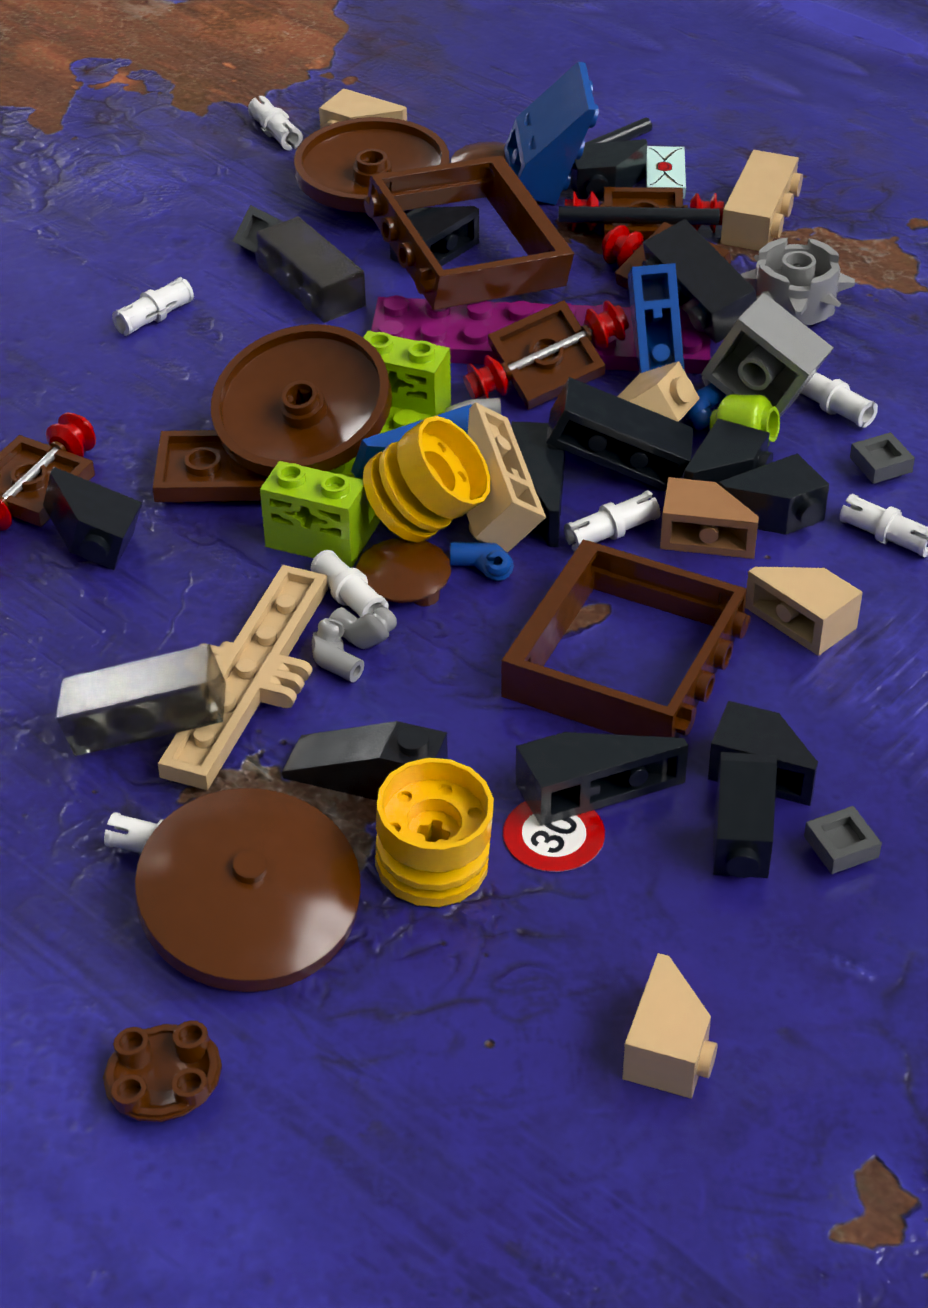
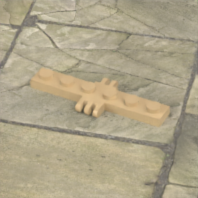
(254, 671)

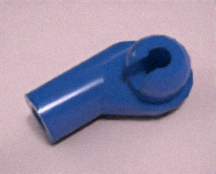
(701, 412)
(486, 557)

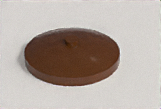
(341, 157)
(301, 398)
(247, 889)

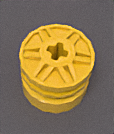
(426, 479)
(433, 831)

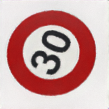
(555, 845)

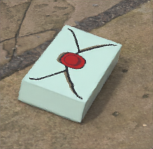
(666, 167)

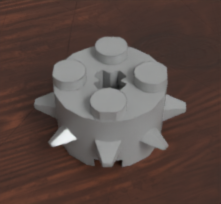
(800, 278)

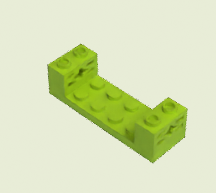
(329, 510)

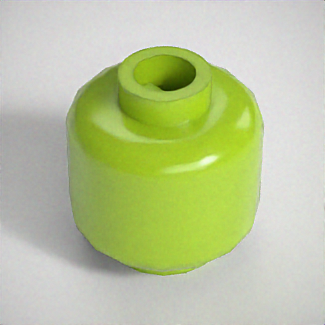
(749, 411)

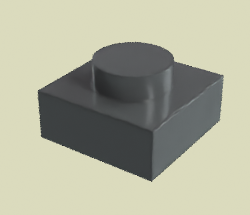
(252, 223)
(882, 457)
(842, 839)

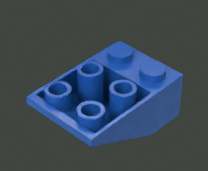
(552, 135)

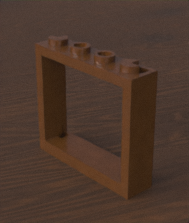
(489, 178)
(643, 582)

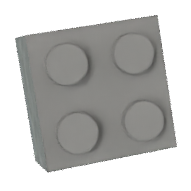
(767, 355)

